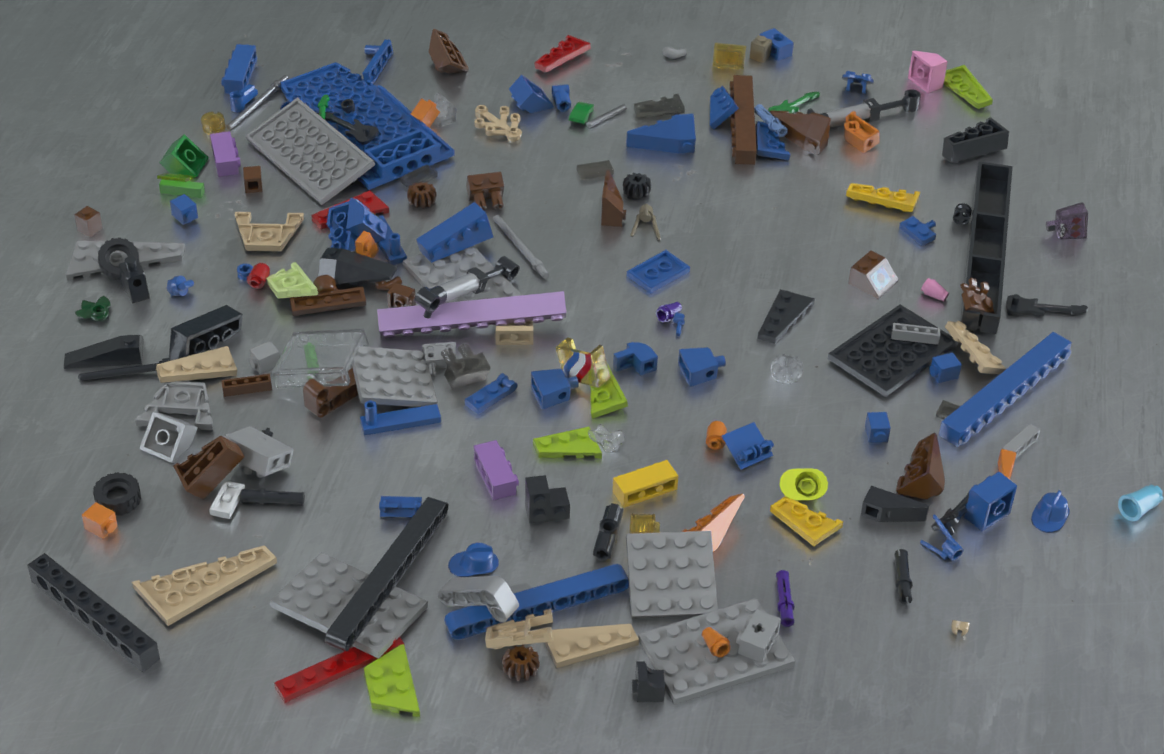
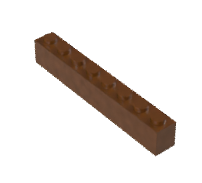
(743, 120)

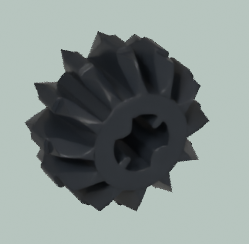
(637, 185)

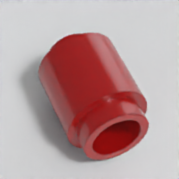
(258, 275)

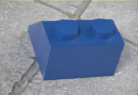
(529, 96)
(362, 219)

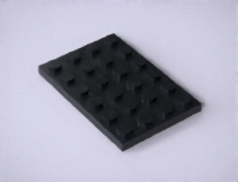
(885, 361)

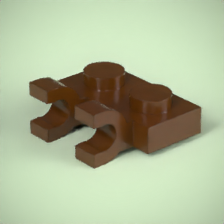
(976, 299)

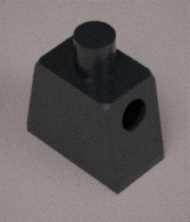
(130, 272)

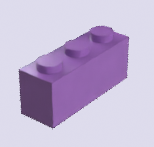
(225, 154)
(495, 470)

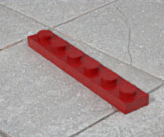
(326, 672)

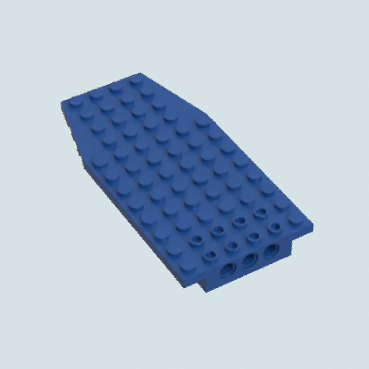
(402, 139)

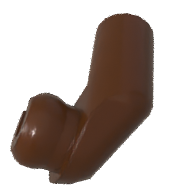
(387, 285)

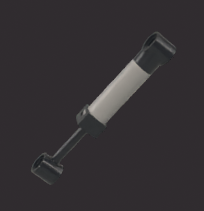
(871, 108)
(473, 281)

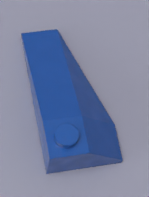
(671, 136)

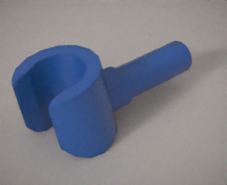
(679, 319)

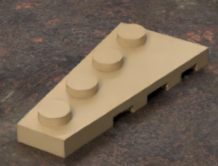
(979, 353)
(585, 643)

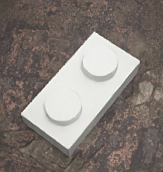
(227, 499)

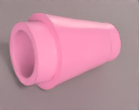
(934, 289)

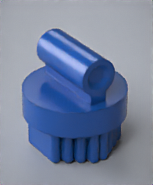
(179, 286)

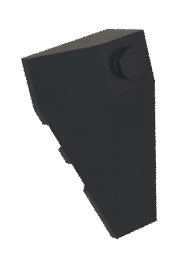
(353, 267)
(112, 352)

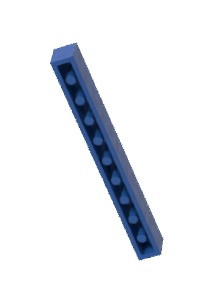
(1005, 389)

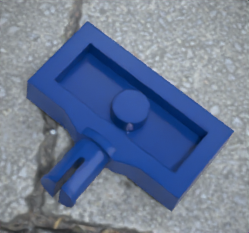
(918, 231)

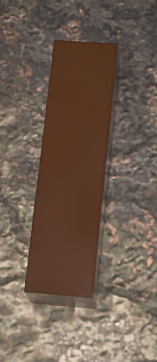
(246, 385)

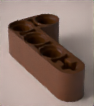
(325, 399)

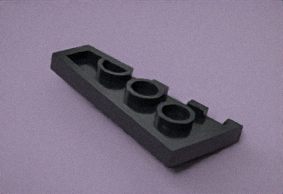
(783, 314)

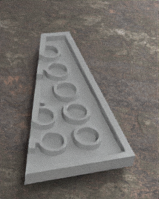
(85, 256)

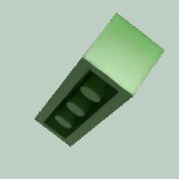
(189, 188)

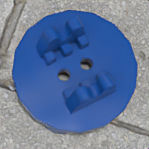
(851, 78)

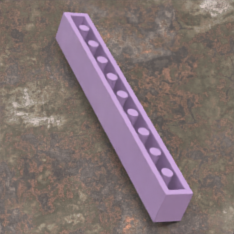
(473, 313)

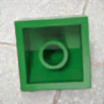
(184, 158)

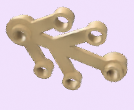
(512, 133)

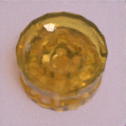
(213, 122)

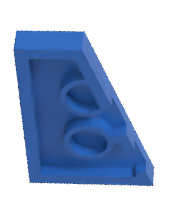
(721, 106)
(768, 143)

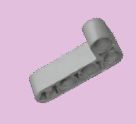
(480, 591)

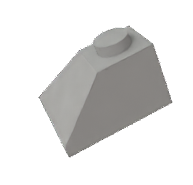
(167, 437)

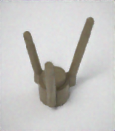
(646, 214)

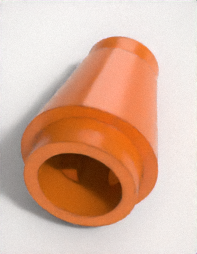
(717, 643)

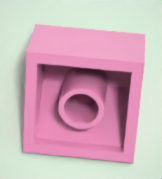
(927, 70)

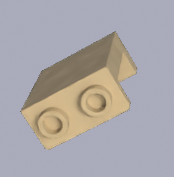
(515, 334)

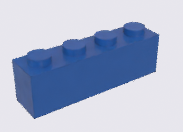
(239, 68)

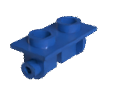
(399, 506)

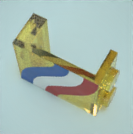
(587, 367)

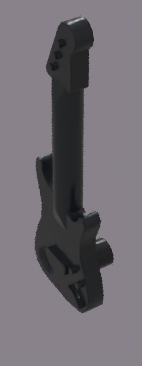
(361, 132)
(1018, 305)
(953, 516)

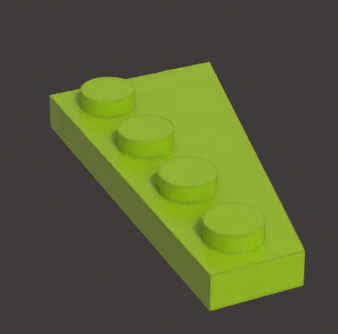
(966, 86)

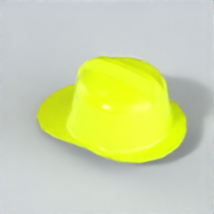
(803, 484)

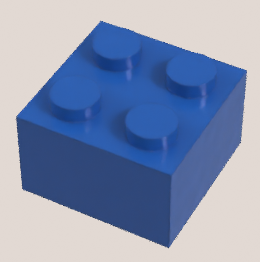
(990, 501)

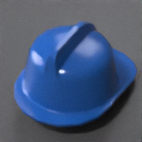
(1051, 512)
(474, 561)

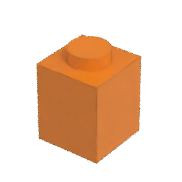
(425, 112)
(99, 520)

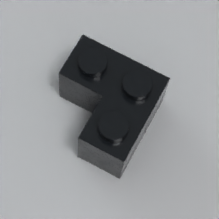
(545, 503)

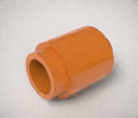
(714, 433)

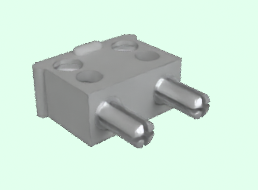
(433, 355)

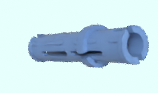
(773, 123)

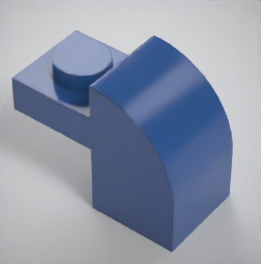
(637, 356)

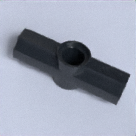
(608, 532)

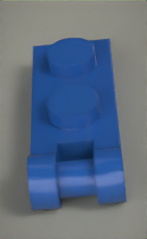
(491, 394)

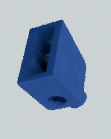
(699, 365)
(552, 387)

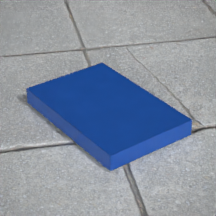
(658, 271)

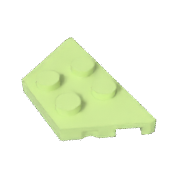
(291, 283)

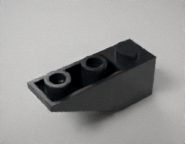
(891, 507)

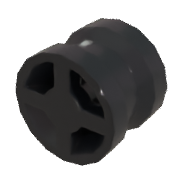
(958, 216)

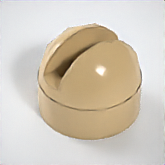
(960, 625)

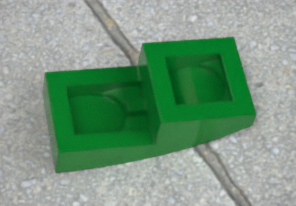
(581, 112)

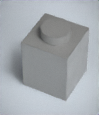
(264, 357)

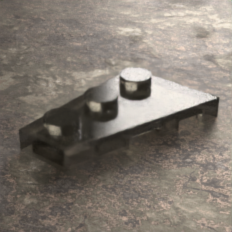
(663, 107)

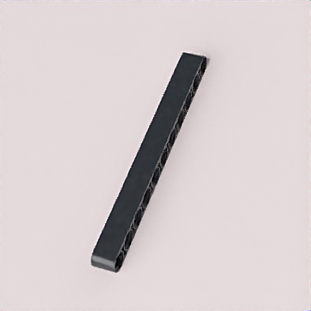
(386, 574)

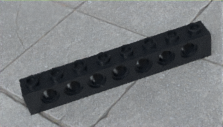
(94, 612)

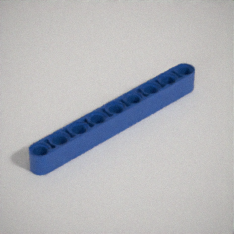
(553, 596)

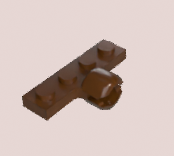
(328, 298)

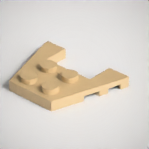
(267, 236)
(519, 633)

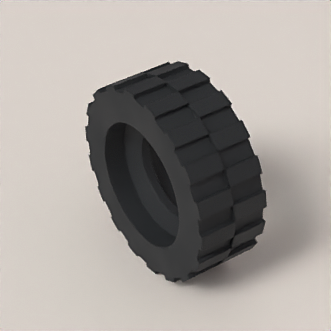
(108, 248)
(116, 482)

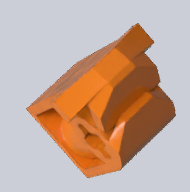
(860, 133)

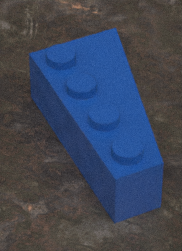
(456, 233)

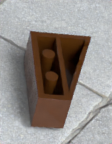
(209, 467)

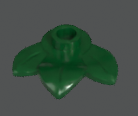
(96, 311)

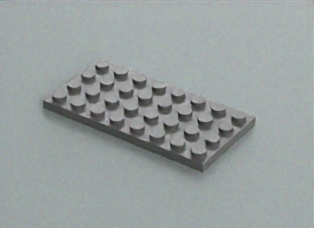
(310, 151)

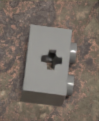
(758, 635)

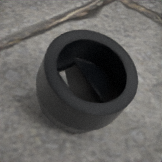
(348, 105)

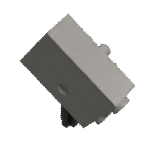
(261, 451)

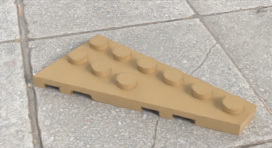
(198, 584)

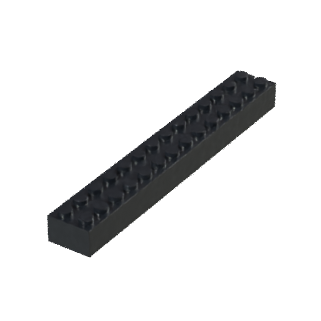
(988, 241)

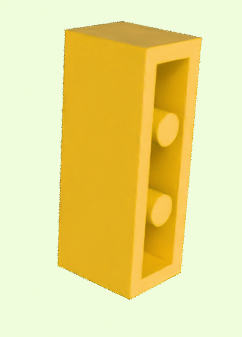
(645, 483)

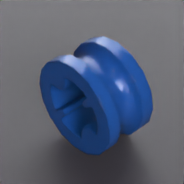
(243, 271)

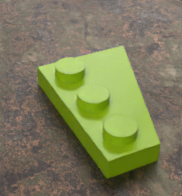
(567, 443)

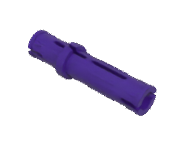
(787, 617)

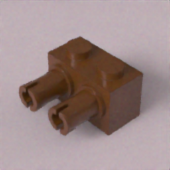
(484, 187)

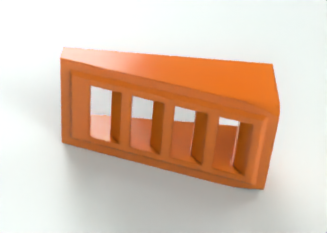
(1006, 462)

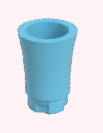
(1136, 504)

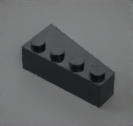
(975, 141)
(204, 332)

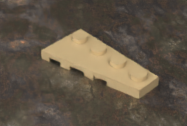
(198, 366)

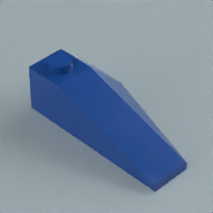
(337, 223)

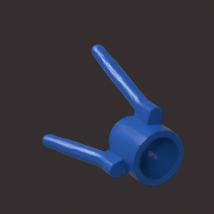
(950, 547)

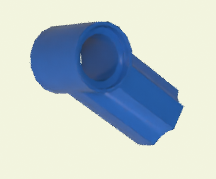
(561, 95)
(240, 98)

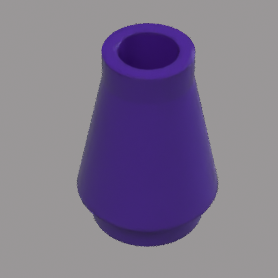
(666, 312)

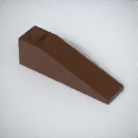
(611, 203)

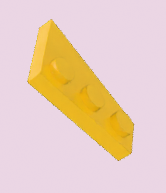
(808, 524)

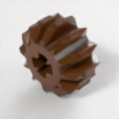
(421, 194)
(520, 662)

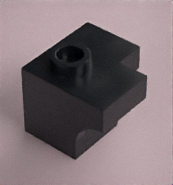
(648, 683)

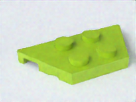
(391, 683)

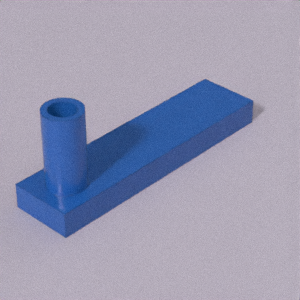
(382, 54)
(391, 246)
(396, 420)

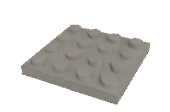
(393, 377)
(671, 574)

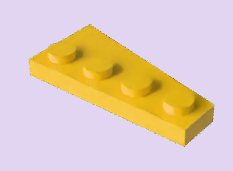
(900, 200)

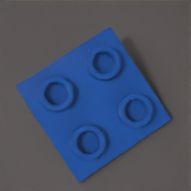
(748, 445)

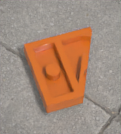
(366, 245)

